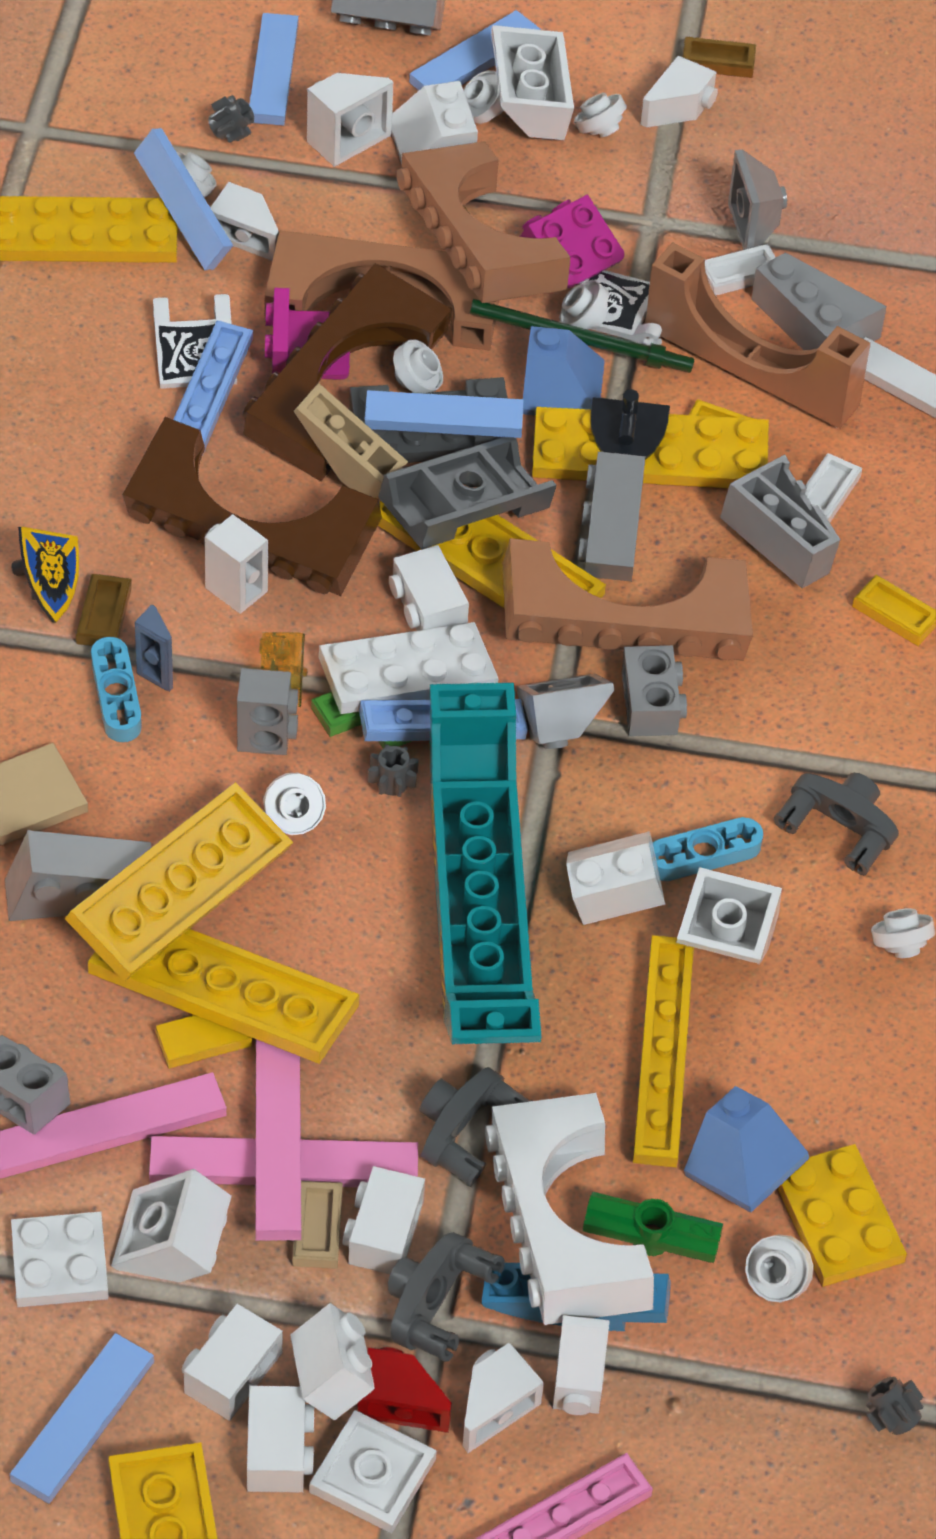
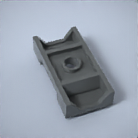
(428, 446)
(434, 502)

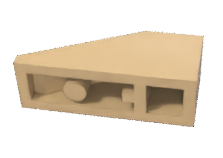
(347, 443)

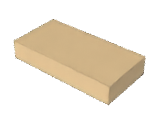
(319, 1225)

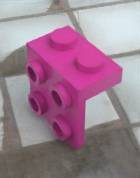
(581, 234)
(292, 330)

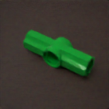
(678, 1232)

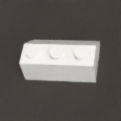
(534, 80)

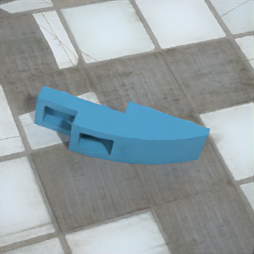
(511, 1297)

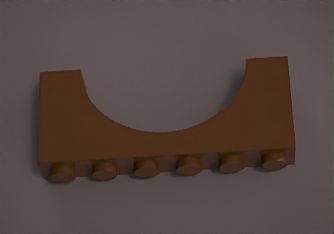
(374, 313)
(313, 549)

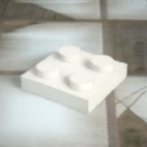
(59, 1259)
(372, 1471)

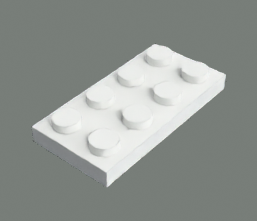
(405, 664)

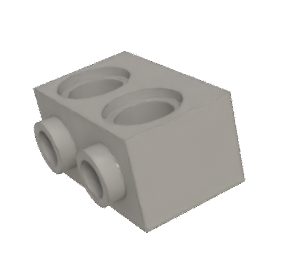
(652, 690)
(266, 711)
(30, 1087)

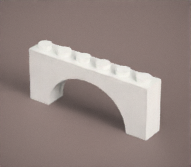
(566, 1268)

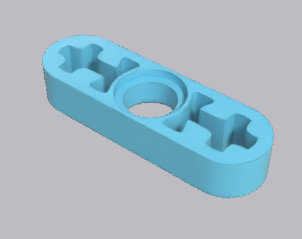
(111, 703)
(717, 835)

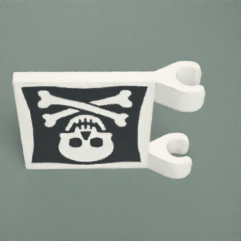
(627, 309)
(183, 342)

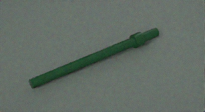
(653, 355)

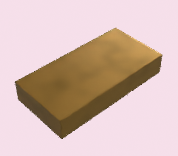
(721, 56)
(103, 608)

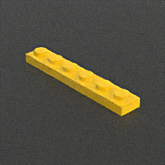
(663, 1053)

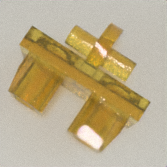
(284, 653)

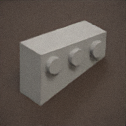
(418, 14)
(813, 303)
(612, 516)
(781, 522)
(62, 870)

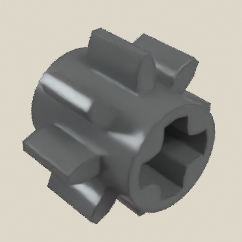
(231, 118)
(393, 770)
(894, 1405)

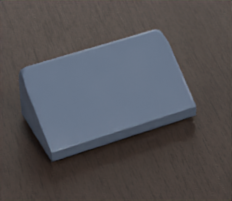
(154, 649)

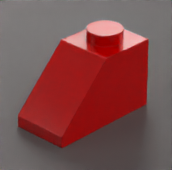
(404, 1392)

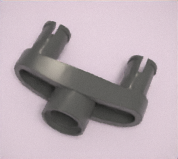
(847, 804)
(453, 1111)
(425, 1287)

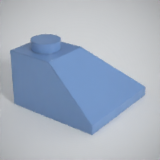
(560, 371)
(744, 1150)

